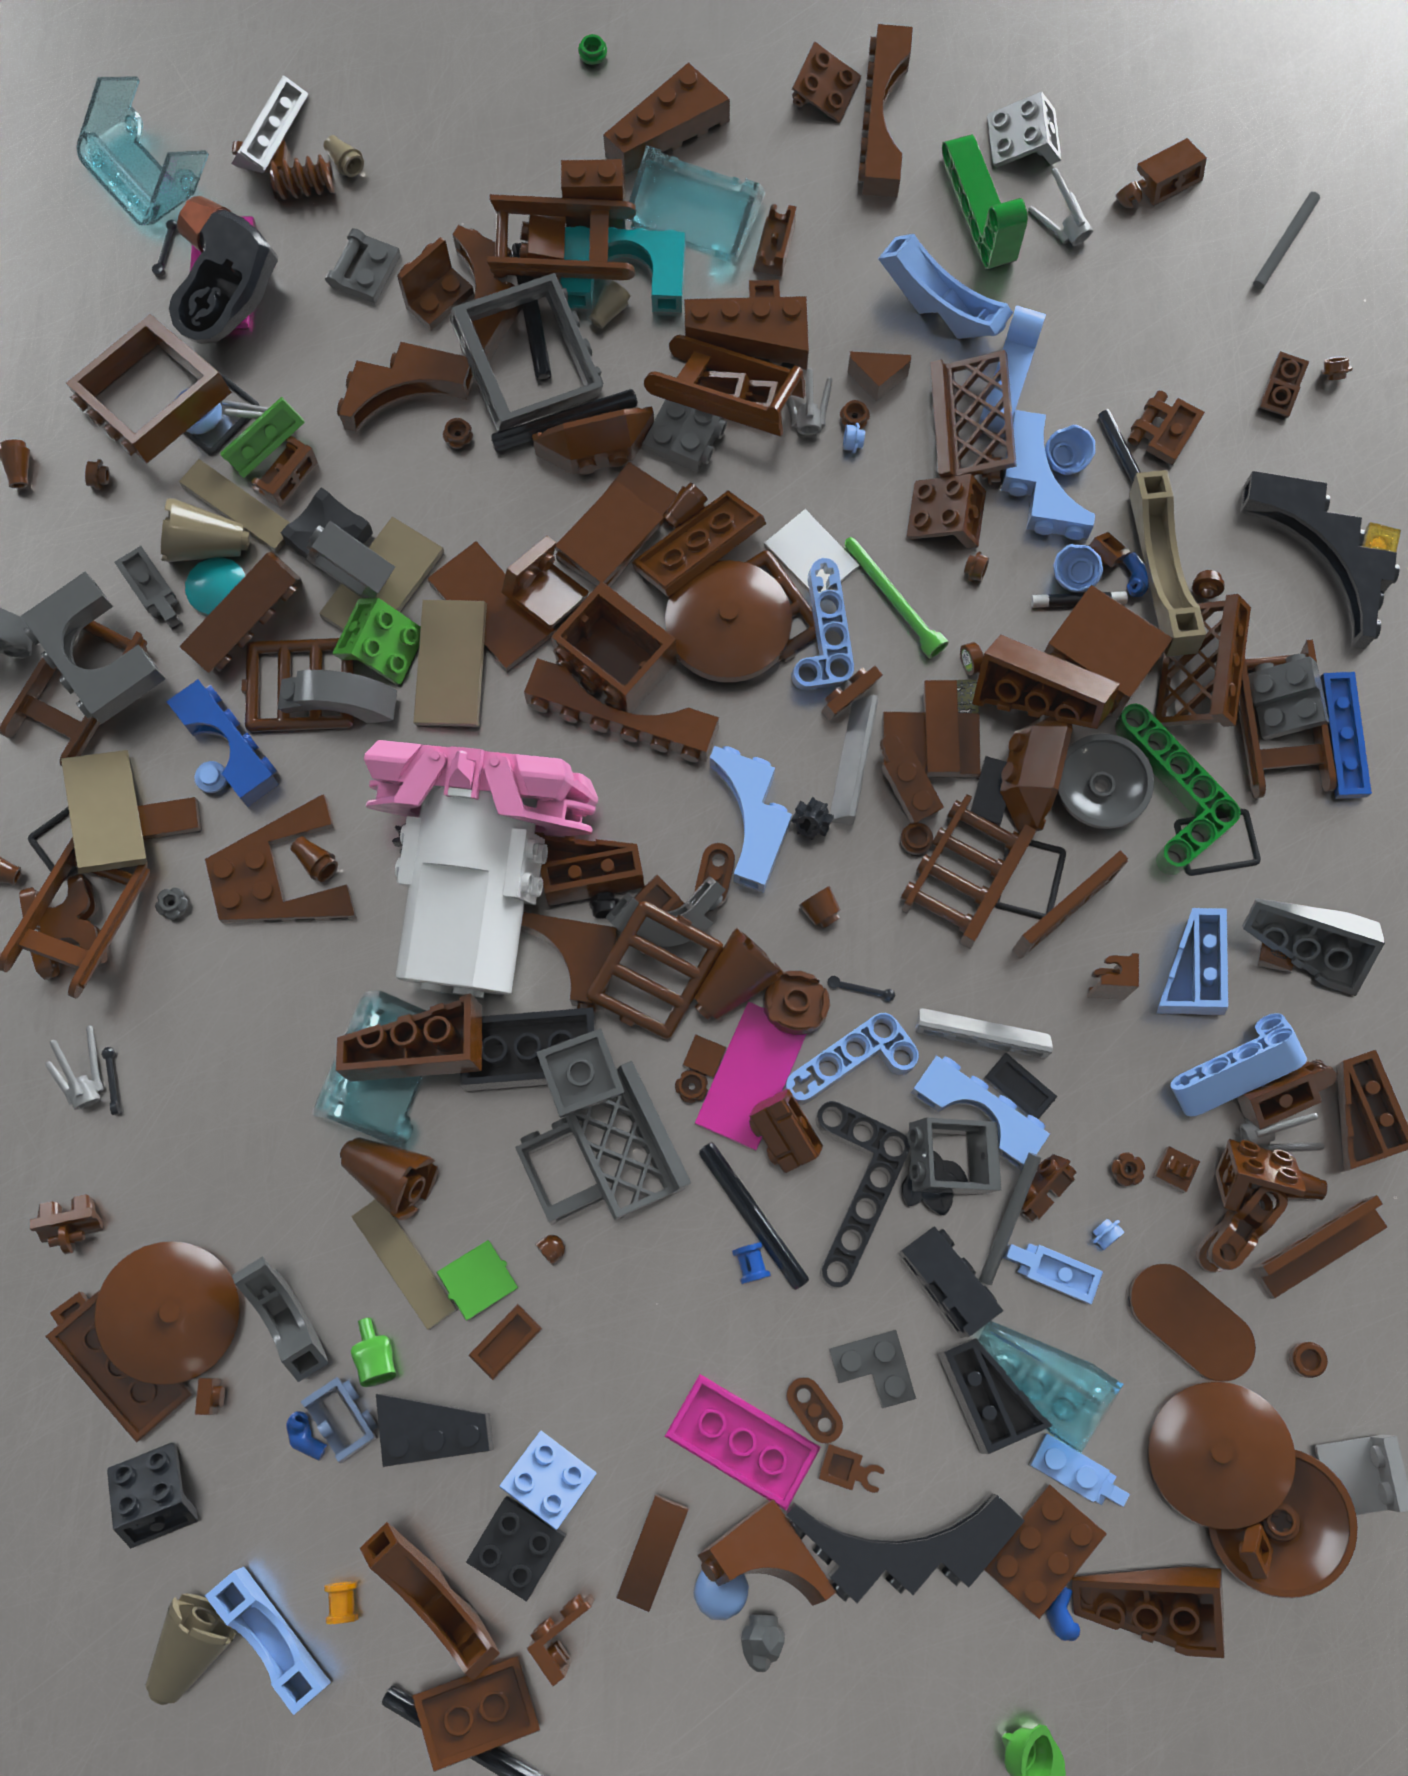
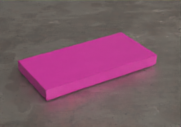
(750, 1072)
(742, 1442)

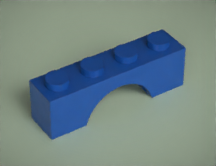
(201, 714)

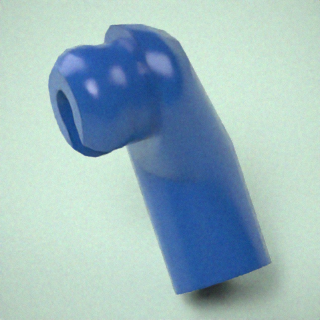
(1139, 580)
(301, 1437)
(1061, 1619)

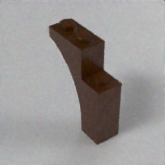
(474, 250)
(411, 373)
(430, 1596)

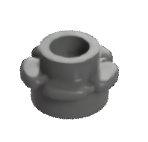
(177, 909)

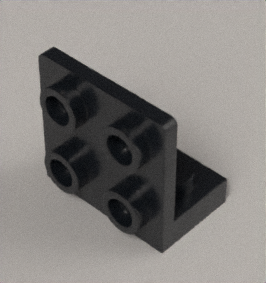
(149, 1496)

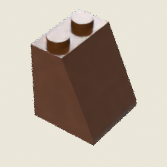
(593, 180)

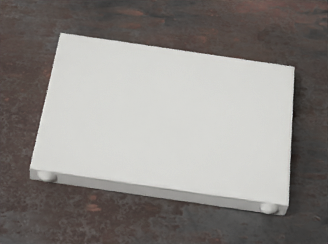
(803, 543)

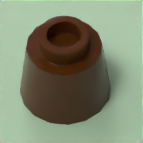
(822, 908)

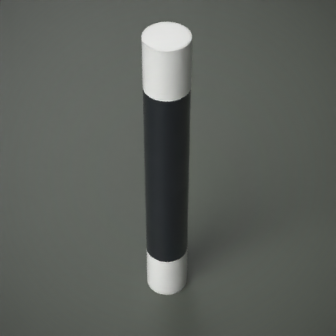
(1071, 599)

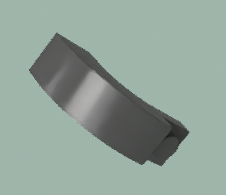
(338, 692)
(705, 898)
(283, 1316)

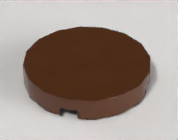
(796, 1003)

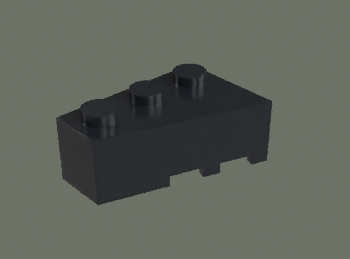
(951, 1282)
(989, 1398)
(429, 1431)

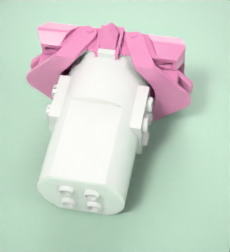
(471, 853)

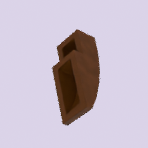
(740, 386)
(652, 1553)

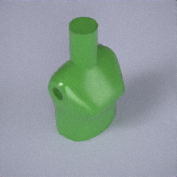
(372, 1356)

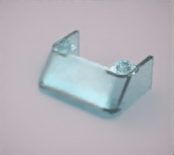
(123, 166)

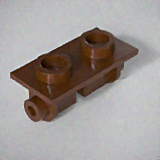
(1053, 1175)

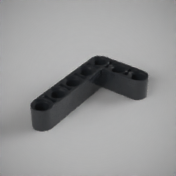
(866, 1190)

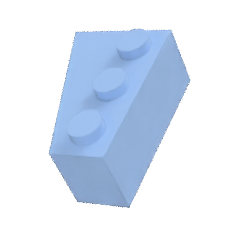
(1200, 967)

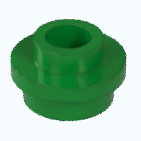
(592, 43)

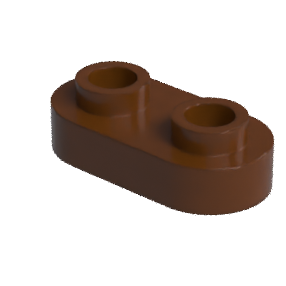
(720, 874)
(814, 1409)

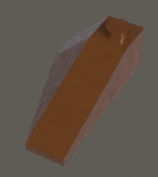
(1162, 1605)

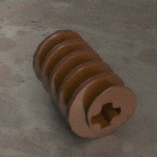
(301, 177)

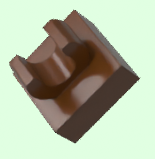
(1176, 1169)

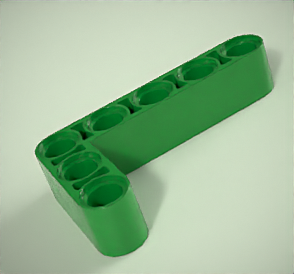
(994, 225)
(1181, 787)

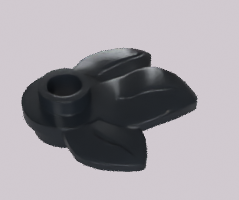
(938, 1202)

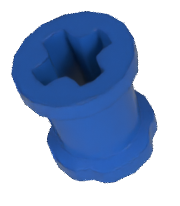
(751, 1263)

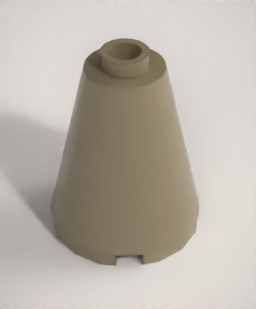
(199, 534)
(186, 1647)

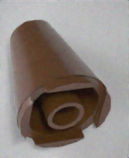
(735, 977)
(390, 1174)

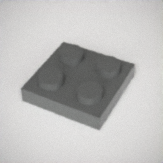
(580, 1073)

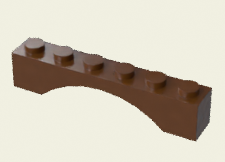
(882, 157)
(683, 731)

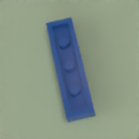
(1346, 735)

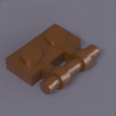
(1174, 431)

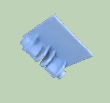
(548, 1480)

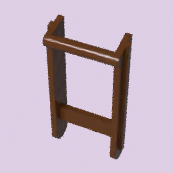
(599, 213)
(705, 355)
(28, 704)
(1262, 759)
(84, 960)

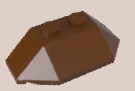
(595, 441)
(1034, 770)

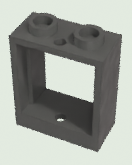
(348, 560)
(534, 1142)
(983, 1155)

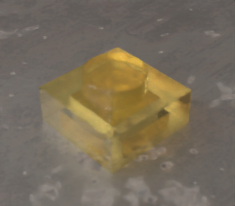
(1381, 537)

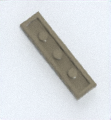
(235, 504)
(404, 1264)

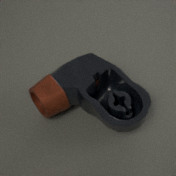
(227, 275)

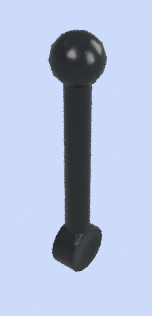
(158, 269)
(834, 983)
(108, 1053)

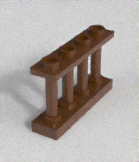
(984, 896)

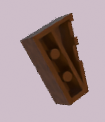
(584, 868)
(1369, 1112)

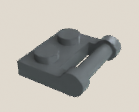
(371, 270)

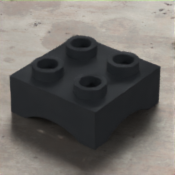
(319, 512)
(515, 1548)

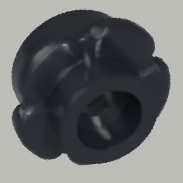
(603, 904)

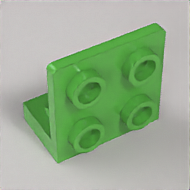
(379, 639)

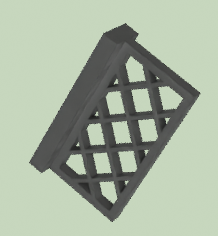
(651, 1136)

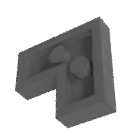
(883, 1359)

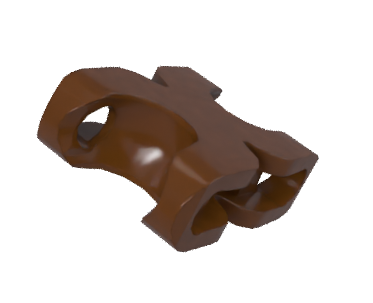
(66, 921)
(1240, 1230)

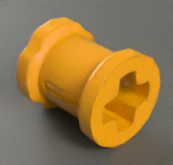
(341, 1602)

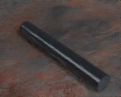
(1119, 444)

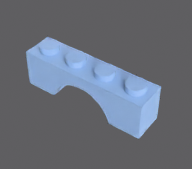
(946, 1086)
(251, 1614)

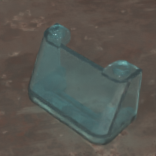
(693, 200)
(371, 1106)

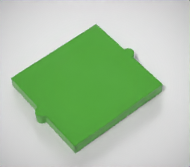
(477, 1280)

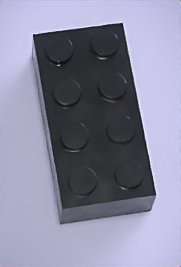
(512, 1045)

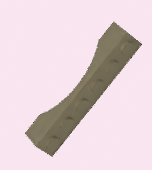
(1155, 523)

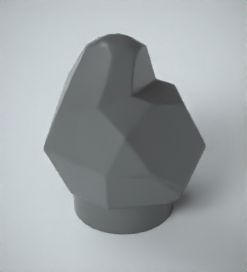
(762, 1641)

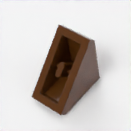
(878, 371)

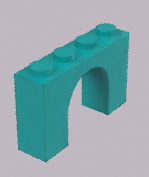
(659, 250)

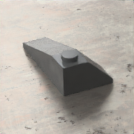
(1325, 942)

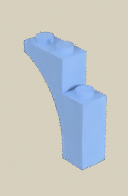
(935, 290)
(1050, 506)
(763, 824)

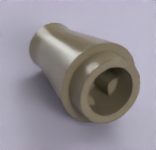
(344, 156)
(609, 304)

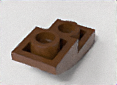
(1284, 384)

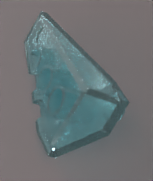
(1059, 1385)

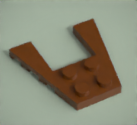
(248, 881)

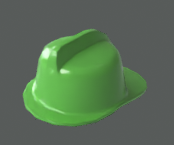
(1033, 1753)

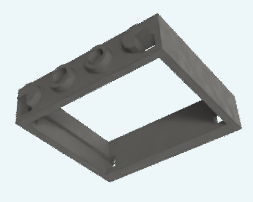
(569, 324)

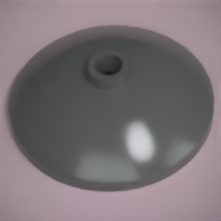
(1115, 765)

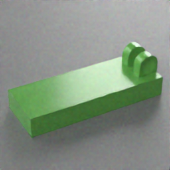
(262, 437)

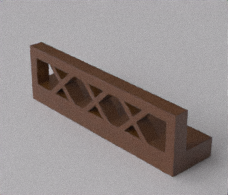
(1320, 1247)

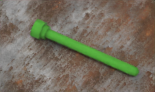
(931, 641)

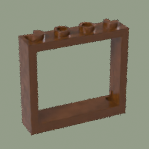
(172, 420)

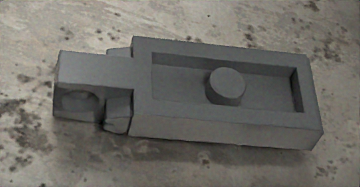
(149, 585)

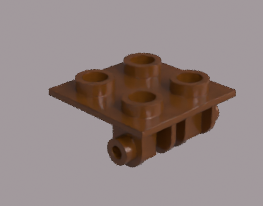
(825, 83)

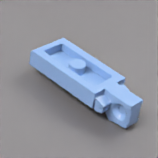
(1056, 1271)
(1076, 1472)

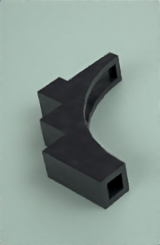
(1336, 537)
(962, 1548)

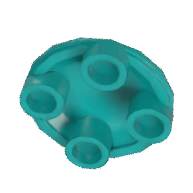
(211, 582)

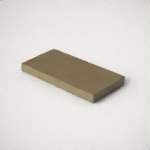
(413, 560)
(450, 663)
(103, 811)

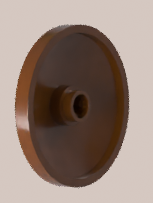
(729, 622)
(166, 1313)
(1221, 1456)
(1309, 1534)

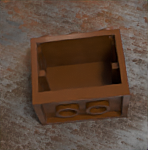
(1110, 643)
(614, 649)

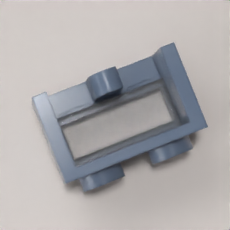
(340, 1418)

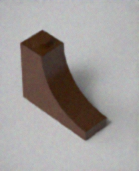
(580, 945)
(768, 1546)

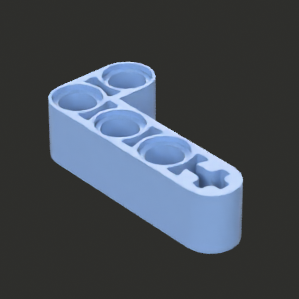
(1020, 347)
(824, 623)
(846, 1063)
(1241, 1069)

